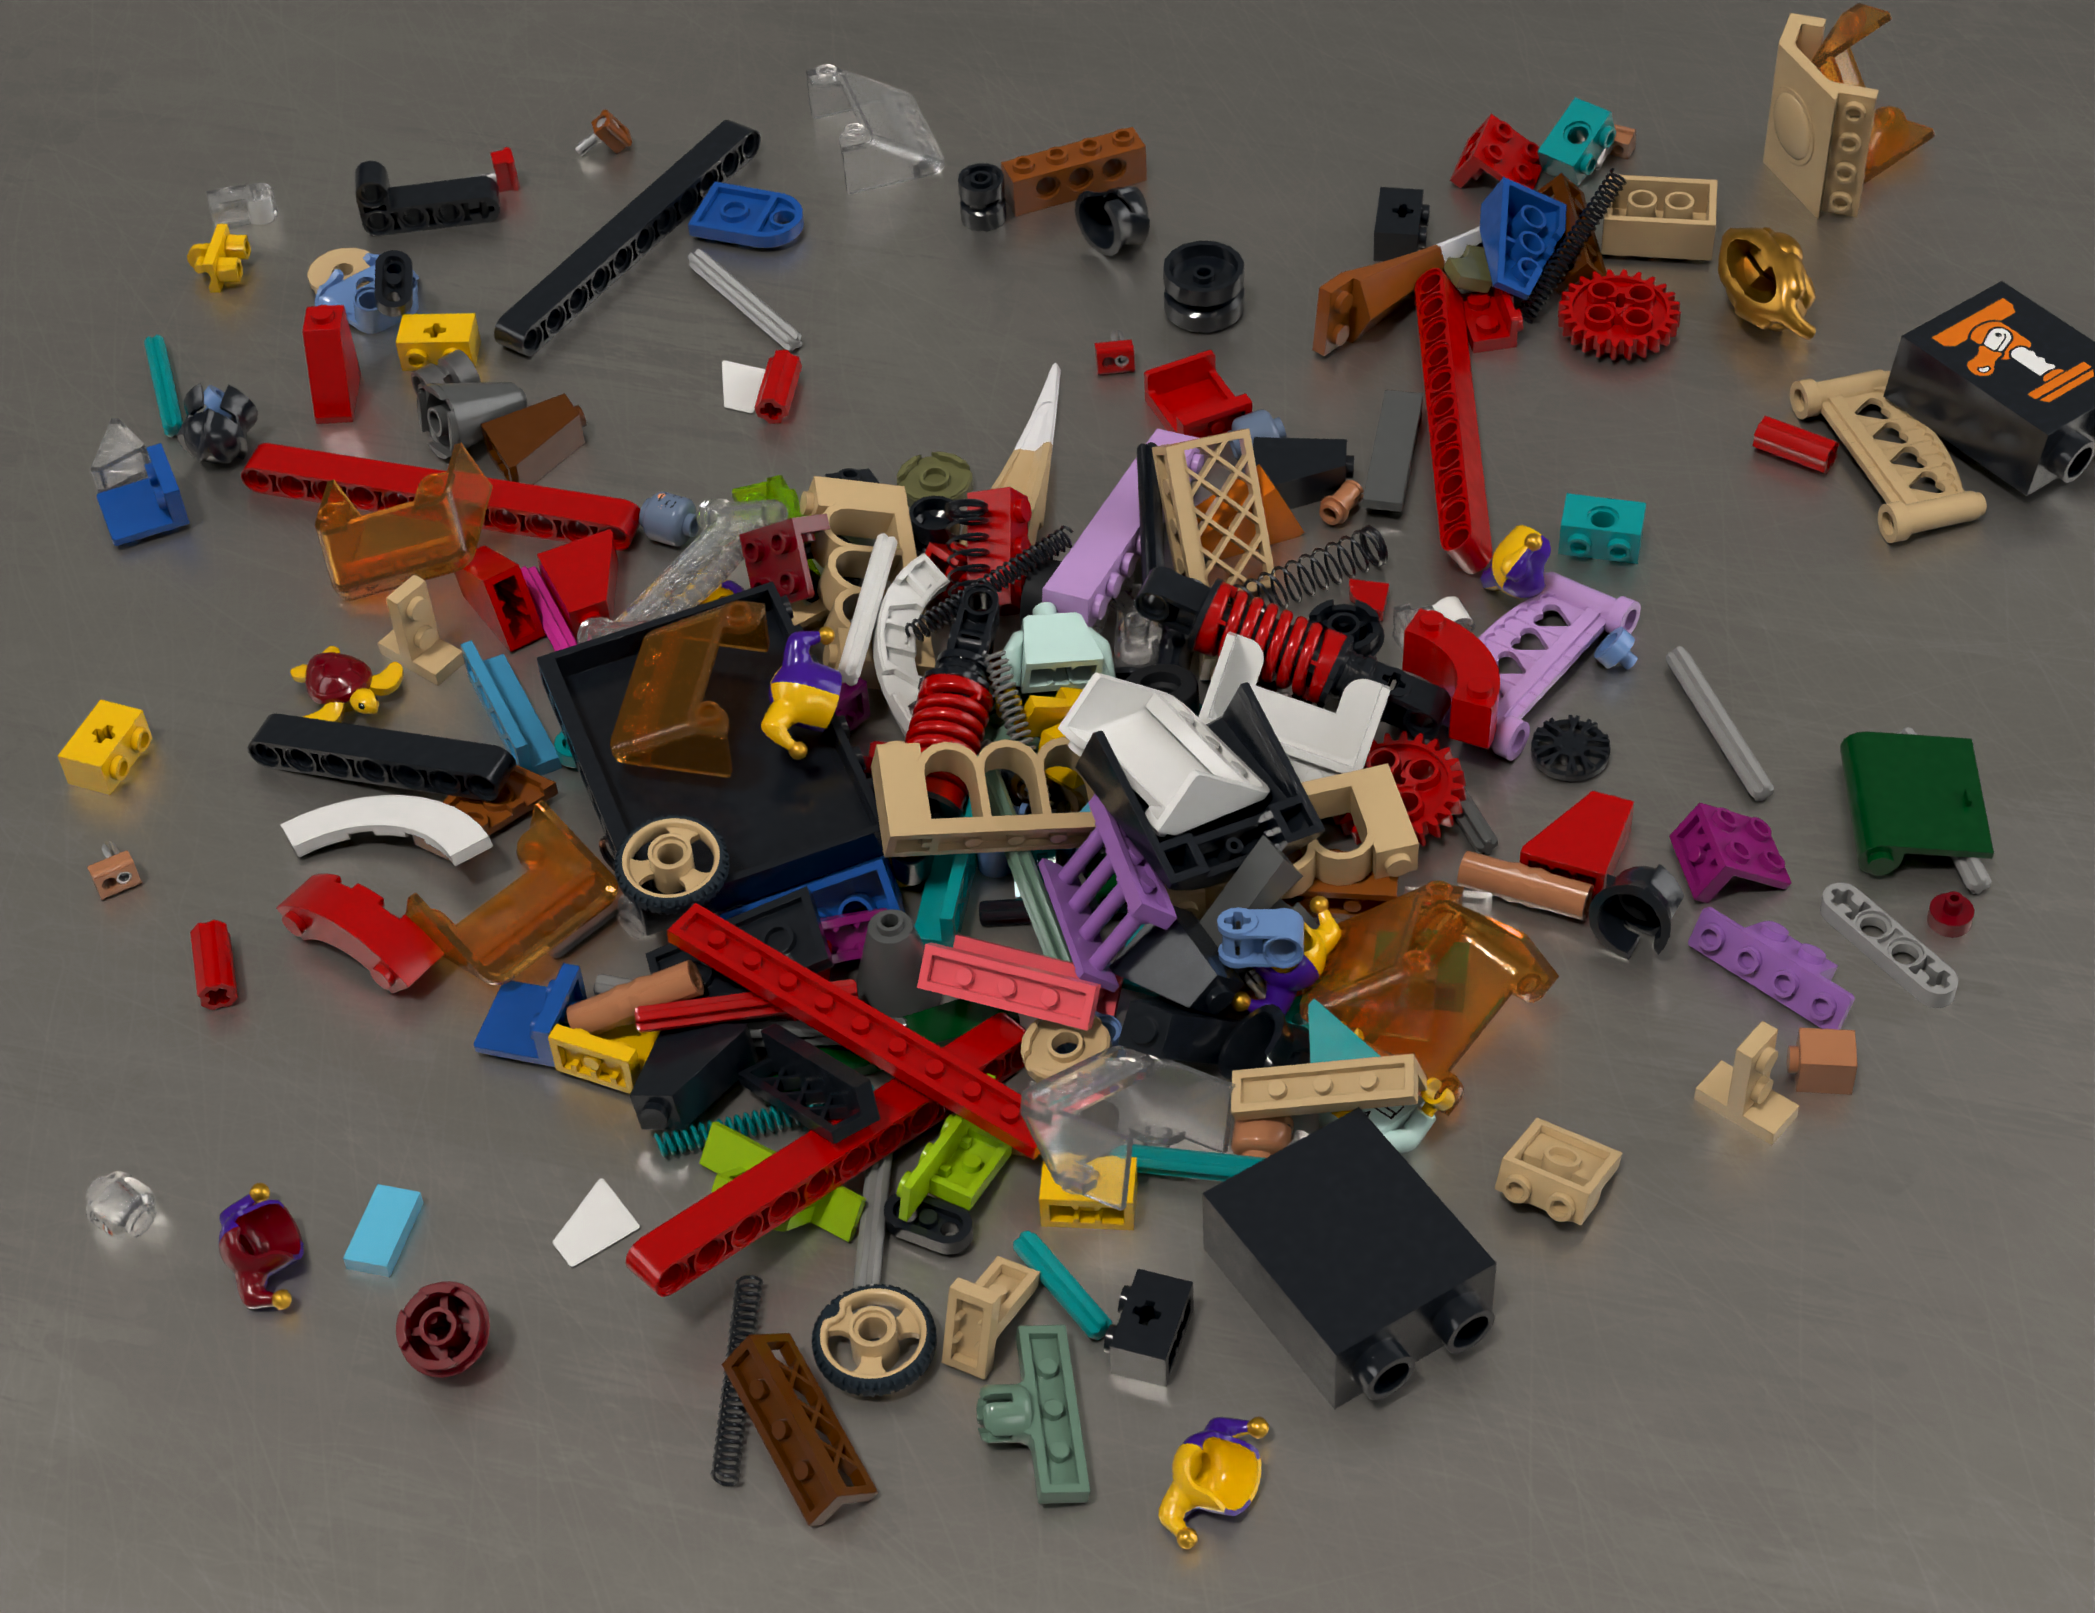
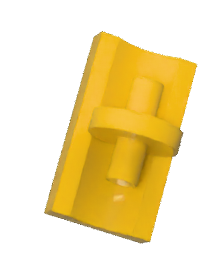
(220, 257)

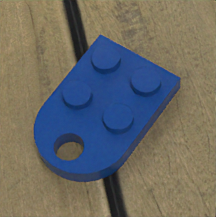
(747, 216)

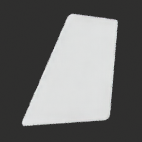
(741, 385)
(594, 1225)

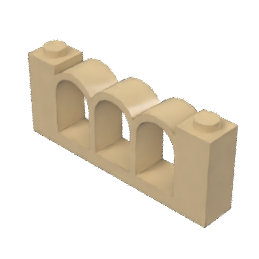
(862, 512)
(905, 810)
(1382, 824)

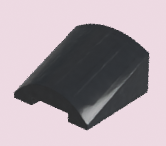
(1217, 848)

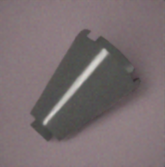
(457, 410)
(892, 966)

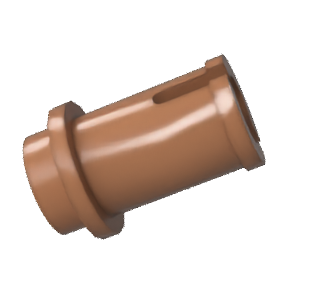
(1336, 508)

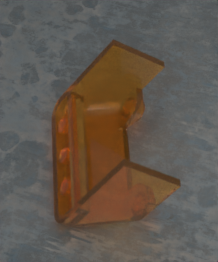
(417, 538)

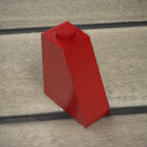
(331, 364)
(582, 577)
(500, 598)
(1583, 840)

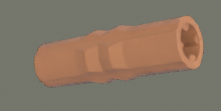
(1525, 885)
(618, 1004)

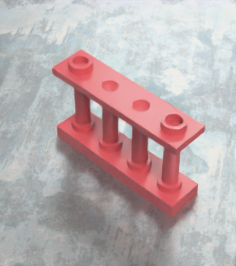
(1015, 982)

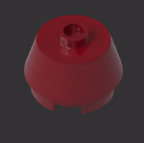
(443, 1329)

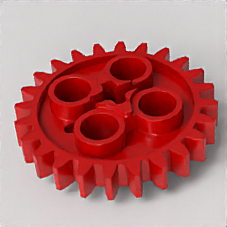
(1619, 314)
(1426, 779)

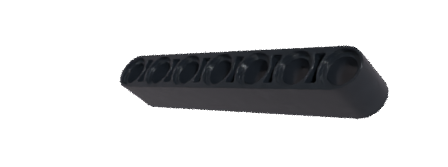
(382, 756)

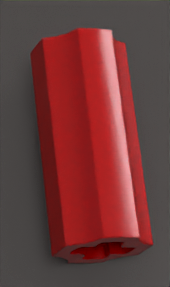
(778, 386)
(1795, 444)
(213, 964)

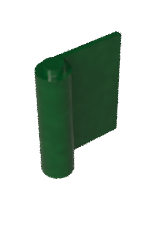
(1913, 798)

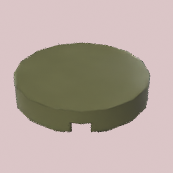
(935, 475)

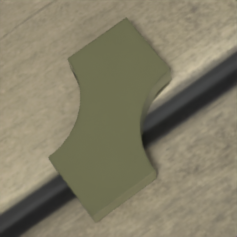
(1470, 271)

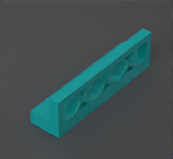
(946, 896)

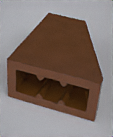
(534, 438)

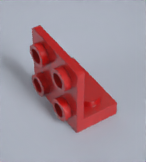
(1500, 153)

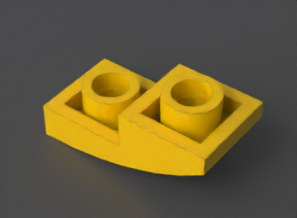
(1047, 711)

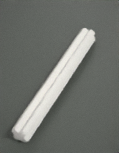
(867, 609)

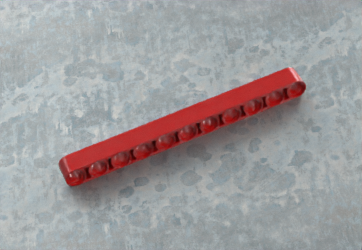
(1452, 422)
(380, 485)
(807, 1170)

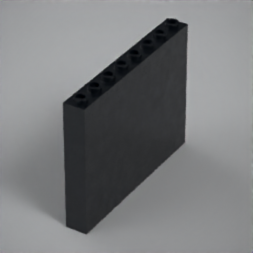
(776, 813)

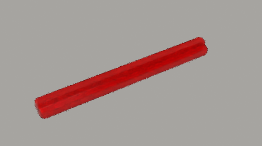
(713, 1010)

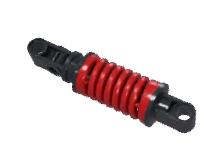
(1311, 663)
(954, 709)

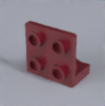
(779, 555)

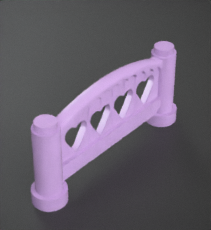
(1587, 616)

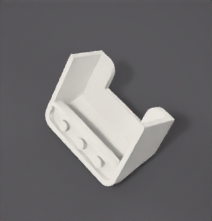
(1313, 738)

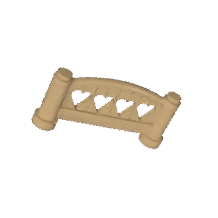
(1906, 508)

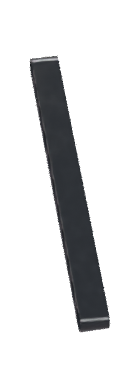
(625, 238)

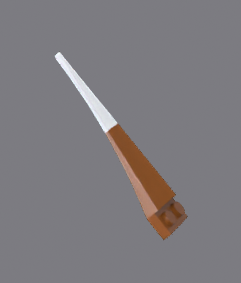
(1367, 295)

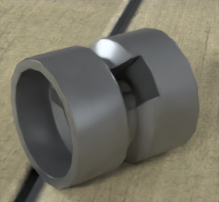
(451, 368)

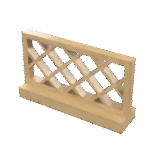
(1181, 513)

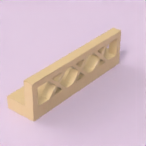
(1327, 1087)

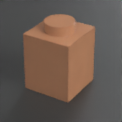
(1824, 1061)

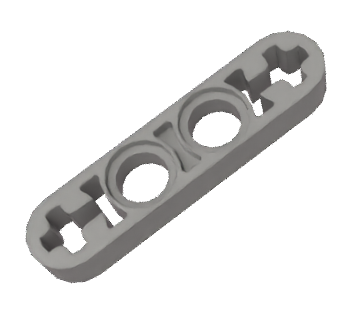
(1893, 941)

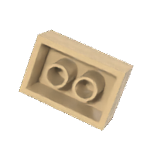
(1661, 218)

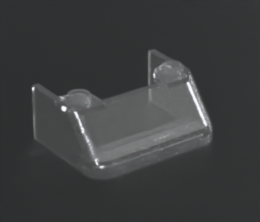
(1097, 1107)

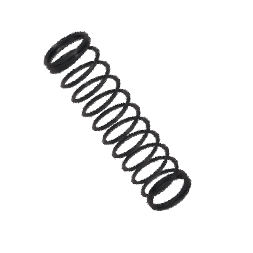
(968, 515)
(1364, 549)

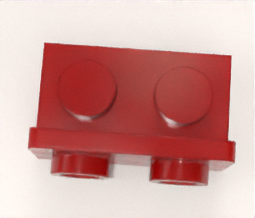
(1491, 320)

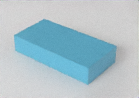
(383, 1230)

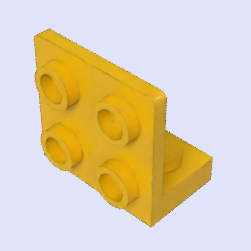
(605, 1059)

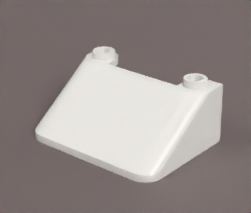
(1164, 752)

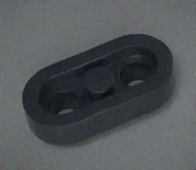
(393, 286)
(930, 1224)

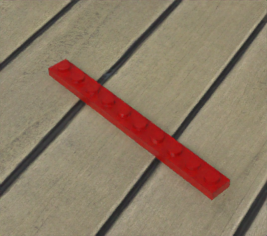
(854, 1025)

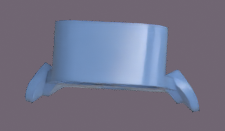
(360, 303)

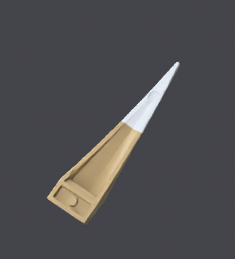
(1031, 459)

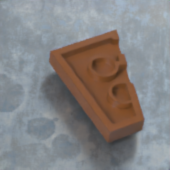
(515, 799)

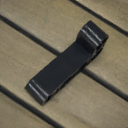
(424, 205)

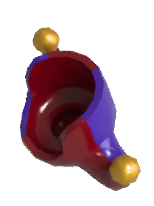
(258, 1244)

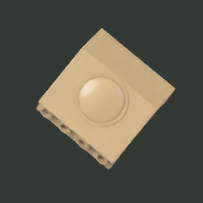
(1817, 126)

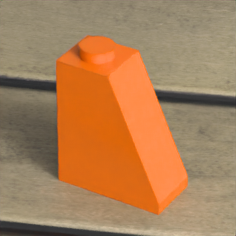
(1279, 518)

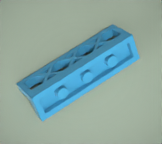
(510, 711)

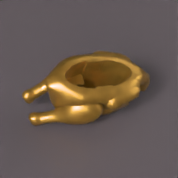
(1767, 279)

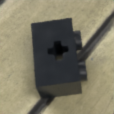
(1399, 223)
(1150, 1327)

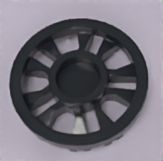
(1570, 748)

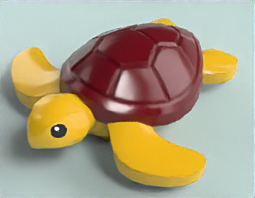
(345, 684)

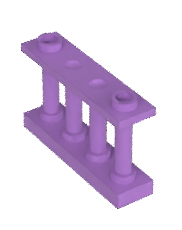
(1136, 885)

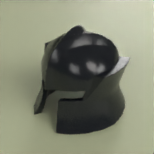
(1113, 218)
(212, 435)
(1642, 900)
(1264, 1041)

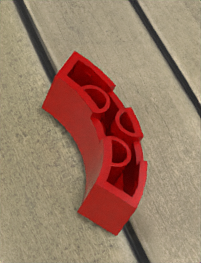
(1461, 665)
(357, 923)

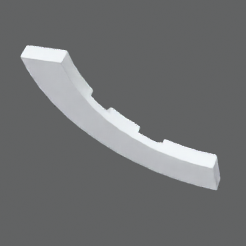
(892, 650)
(395, 815)

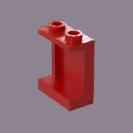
(1193, 397)

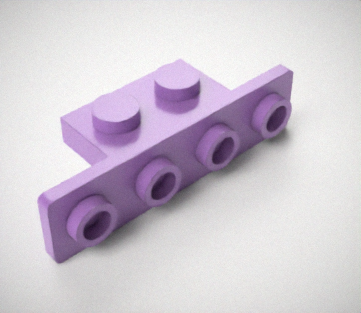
(1776, 965)

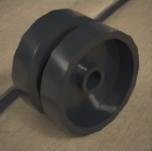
(1203, 286)

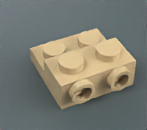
(1557, 1171)

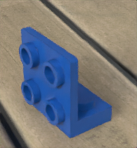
(145, 505)
(526, 1015)

